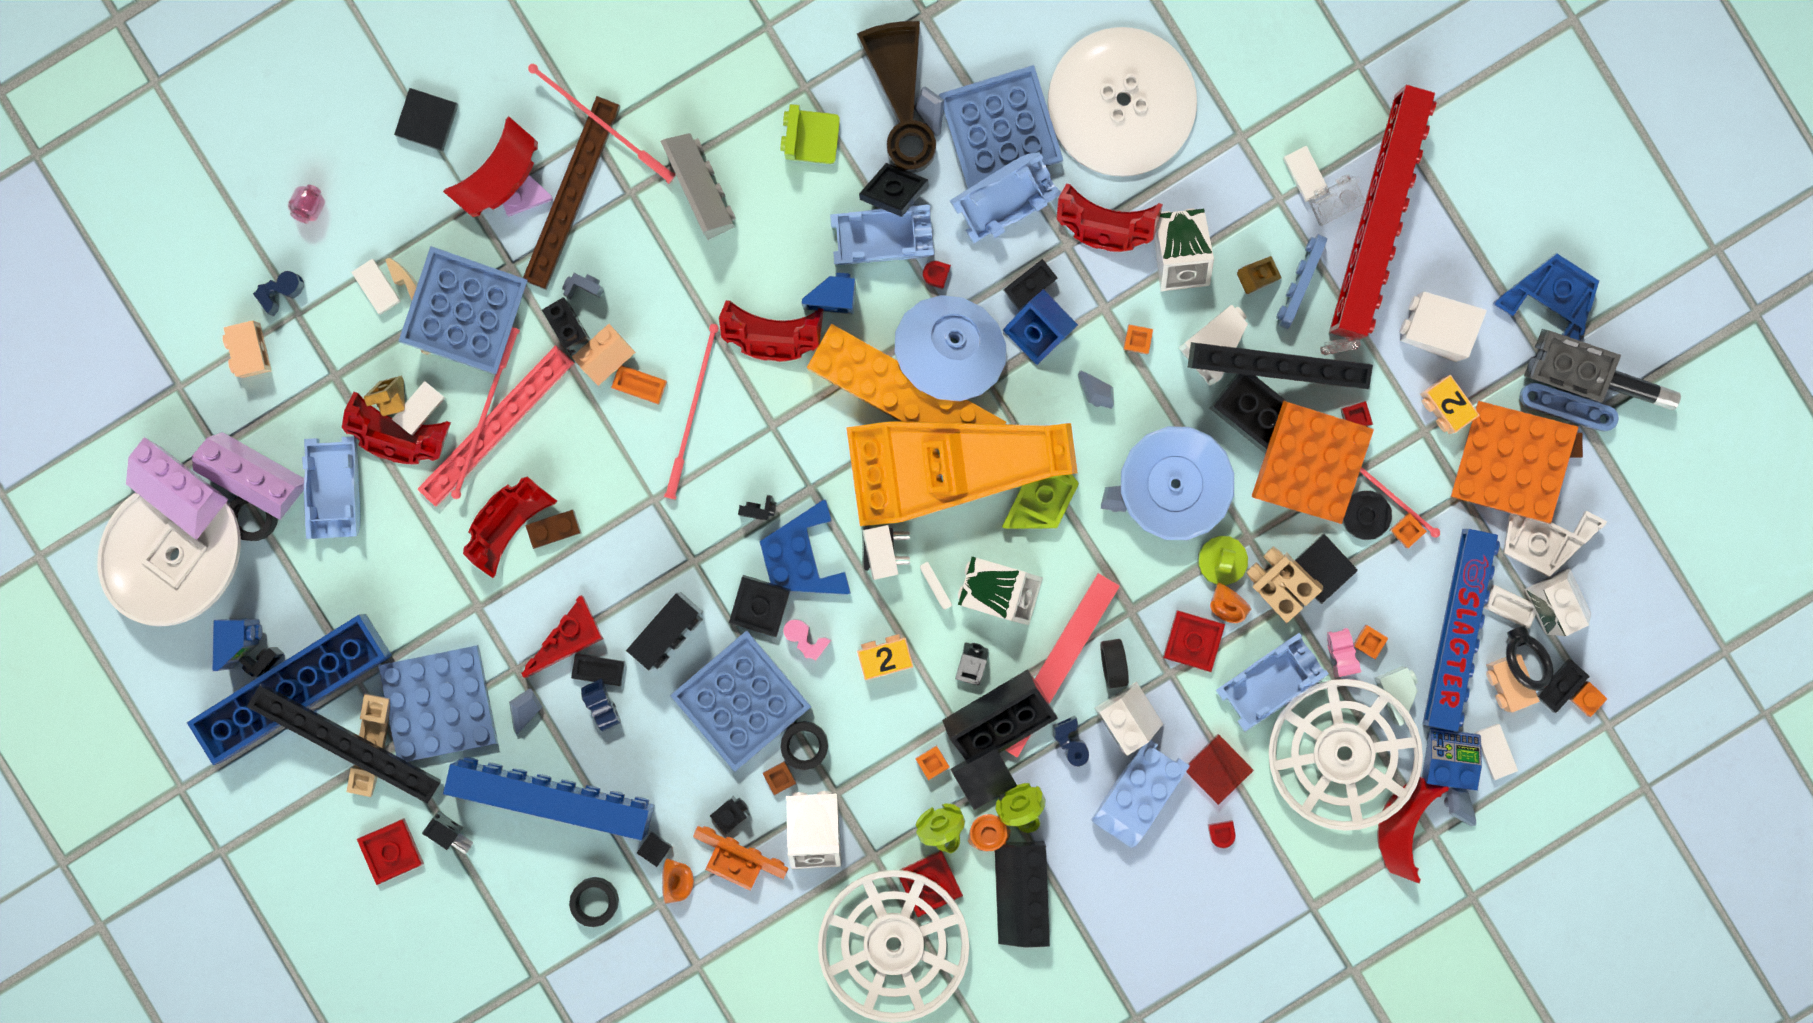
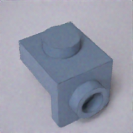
(588, 284)

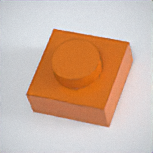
(1138, 339)
(1408, 530)
(1370, 642)
(1588, 699)
(932, 762)

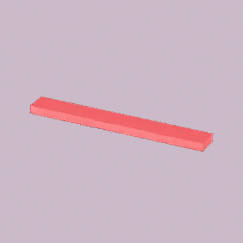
(497, 424)
(1072, 641)

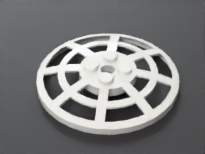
(1348, 770)
(893, 961)

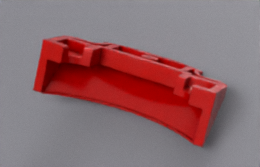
(499, 175)
(1105, 227)
(770, 338)
(389, 440)
(500, 521)
(1397, 832)

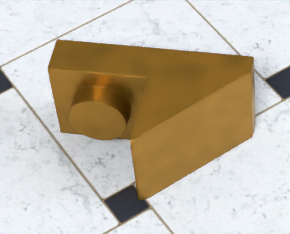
(1258, 274)
(387, 396)

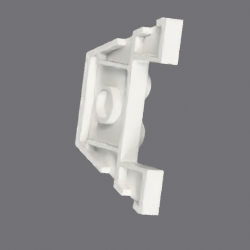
(1547, 545)

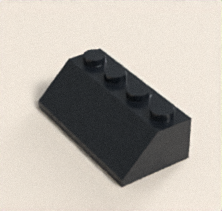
(1000, 717)
(1022, 894)

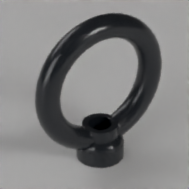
(1520, 637)

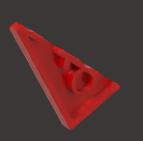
(573, 634)

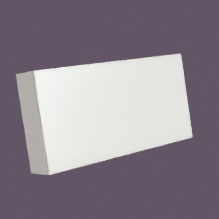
(1304, 172)
(376, 286)
(418, 408)
(880, 552)
(935, 585)
(1511, 606)
(1496, 752)

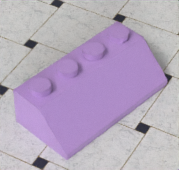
(248, 474)
(173, 488)

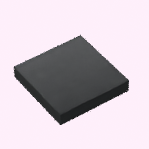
(426, 119)
(893, 189)
(1326, 565)
(759, 606)
(983, 777)

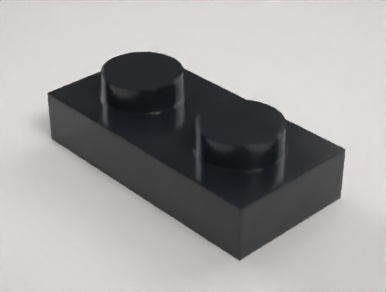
(1030, 284)
(1563, 686)

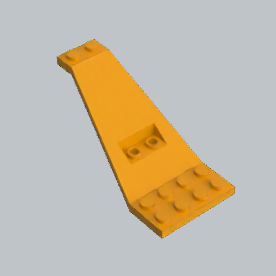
(901, 471)

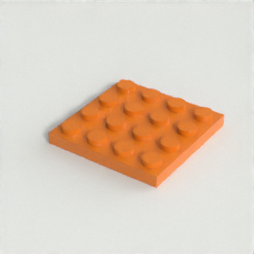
(1312, 462)
(1514, 462)

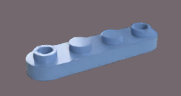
(1305, 272)
(1569, 407)

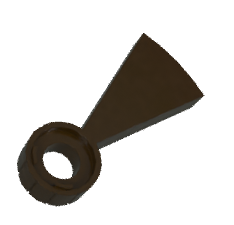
(893, 58)

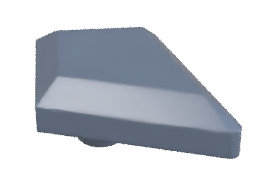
(930, 109)
(1096, 391)
(1113, 499)
(523, 709)
(1460, 805)

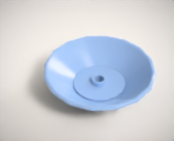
(945, 367)
(1203, 477)

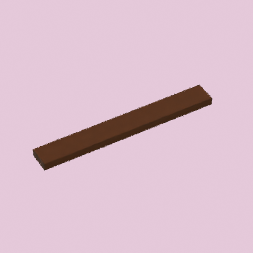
(570, 194)

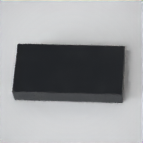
(596, 668)

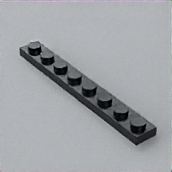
(1279, 365)
(343, 743)

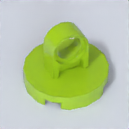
(1222, 560)
(1022, 806)
(940, 827)

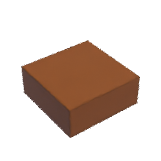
(779, 778)

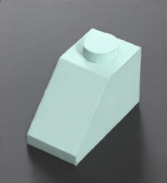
(1401, 685)

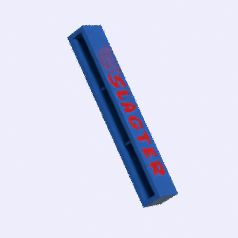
(1460, 629)

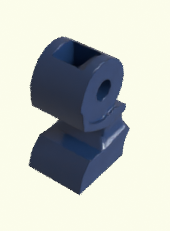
(287, 283)
(596, 700)
(1076, 750)

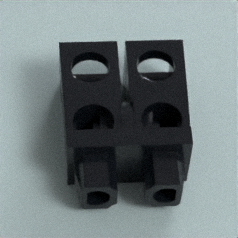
(566, 325)

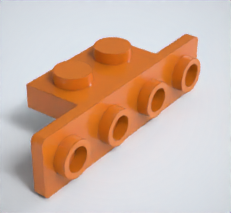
(735, 861)

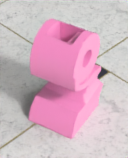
(797, 630)
(1342, 650)

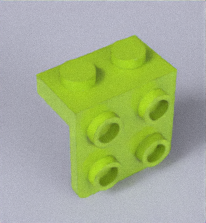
(810, 135)

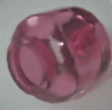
(306, 203)

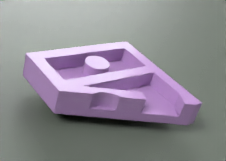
(526, 197)

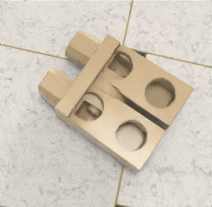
(1284, 584)

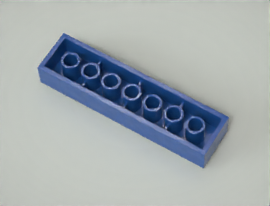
(303, 678)
(548, 798)

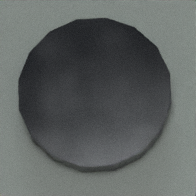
(1367, 515)

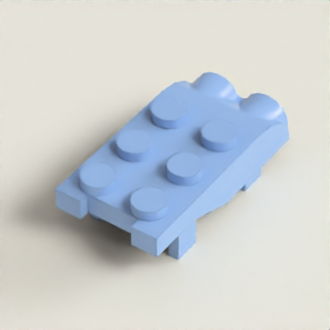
(1006, 196)
(882, 235)
(331, 488)
(1272, 682)
(1139, 794)

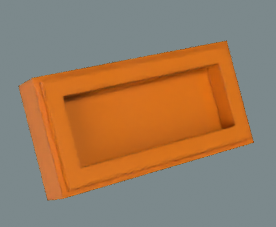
(639, 384)

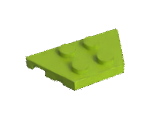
(1041, 503)

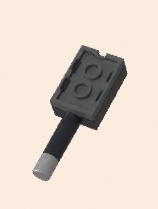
(1590, 371)

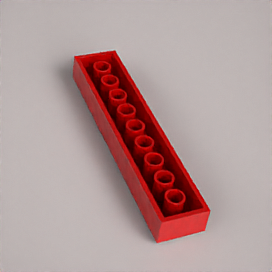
(1382, 213)

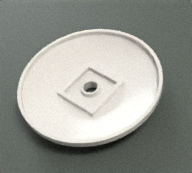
(1114, 136)
(143, 579)

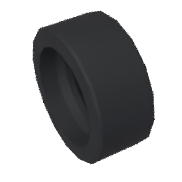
(264, 532)
(1114, 663)
(804, 764)
(583, 918)

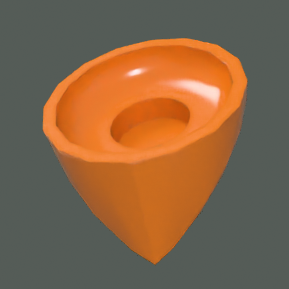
(1229, 605)
(988, 833)
(676, 881)

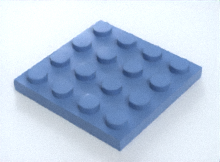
(999, 123)
(462, 310)
(740, 701)
(438, 704)

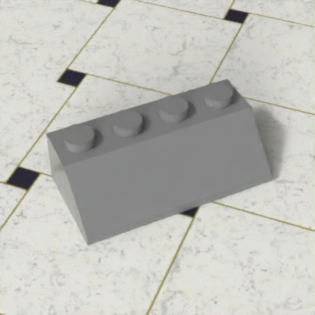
(698, 185)

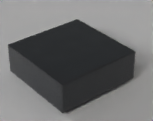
(654, 849)

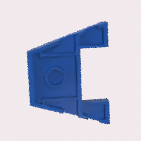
(1558, 287)
(791, 557)

